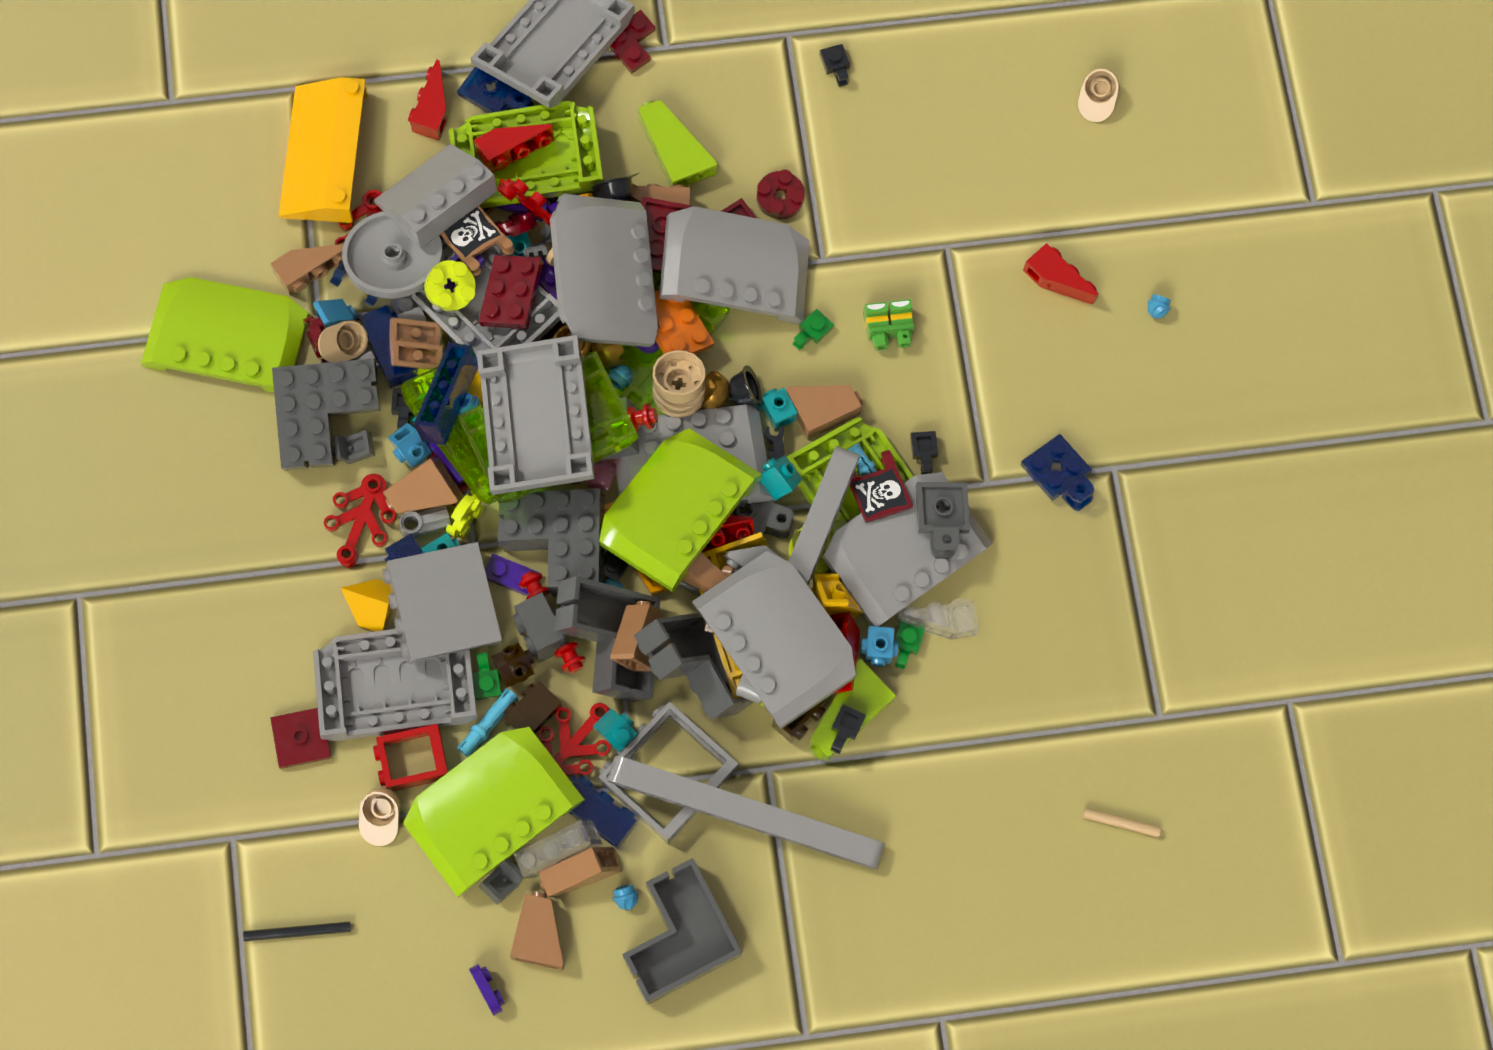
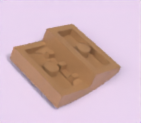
(415, 343)

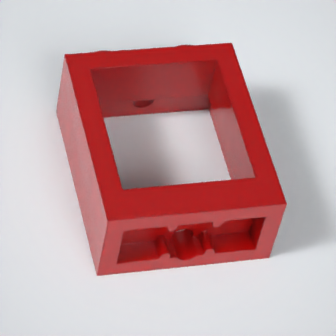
(418, 779)

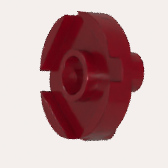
(783, 181)
(517, 224)
(316, 327)

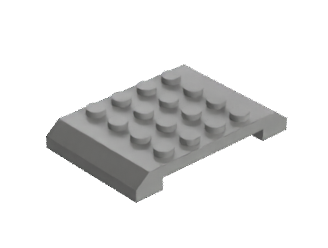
(553, 45)
(535, 415)
(731, 428)

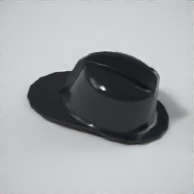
(615, 188)
(746, 388)

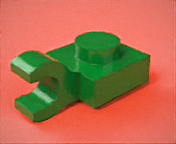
(813, 328)
(909, 641)
(486, 681)

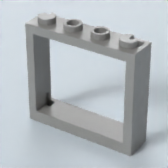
(644, 733)

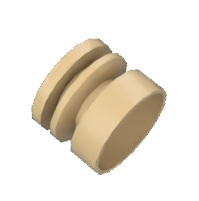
(678, 383)

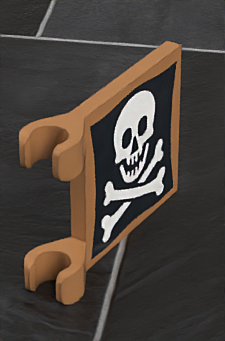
(473, 236)

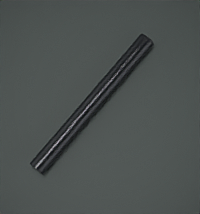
(297, 931)

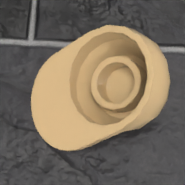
(1098, 95)
(342, 341)
(379, 816)

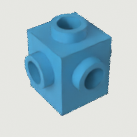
(409, 446)
(875, 638)

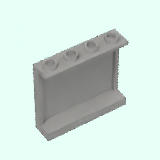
(441, 602)

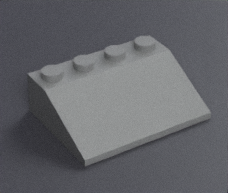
(437, 194)

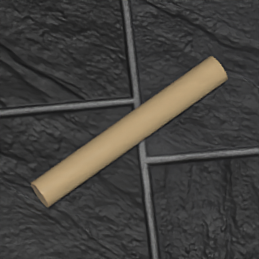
(1121, 822)

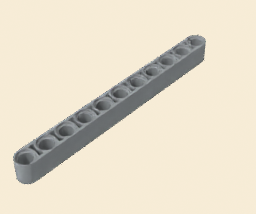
(817, 527)
(745, 812)

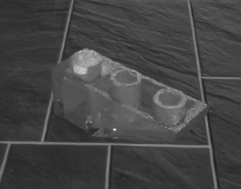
(947, 620)

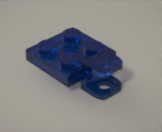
(492, 101)
(1069, 482)

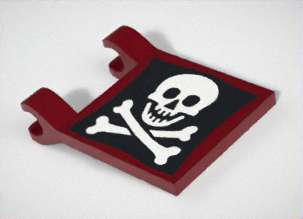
(881, 491)

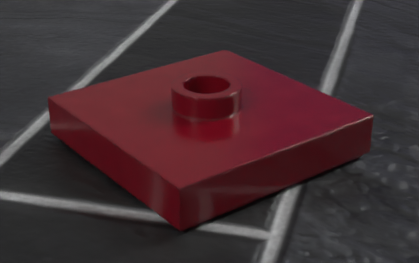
(299, 738)

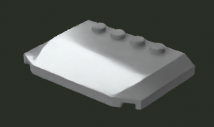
(735, 263)
(604, 270)
(464, 324)
(890, 563)
(778, 636)
(373, 691)

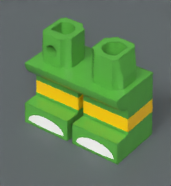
(899, 323)

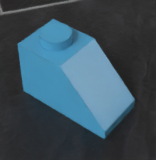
(334, 312)

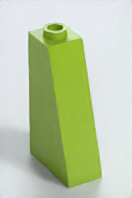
(676, 149)
(868, 697)

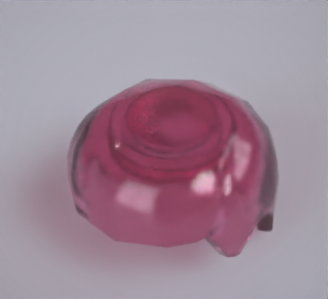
(603, 475)

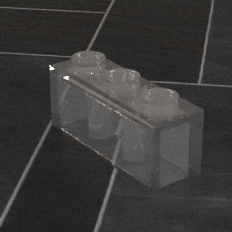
(557, 848)

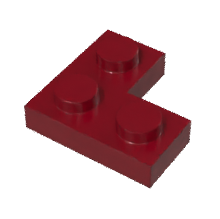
(627, 44)

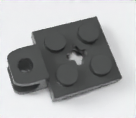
(767, 517)
(943, 526)

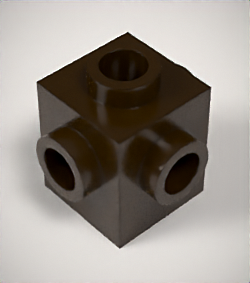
(513, 664)

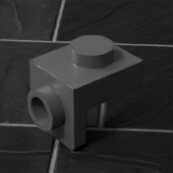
(353, 447)
(502, 881)

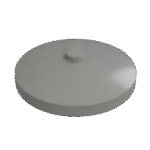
(385, 260)

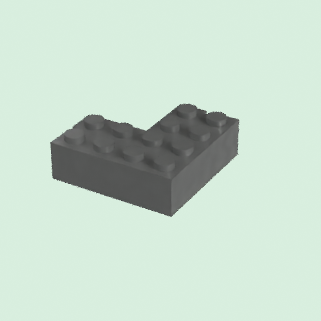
(309, 397)
(564, 524)
(595, 614)
(683, 648)
(695, 939)

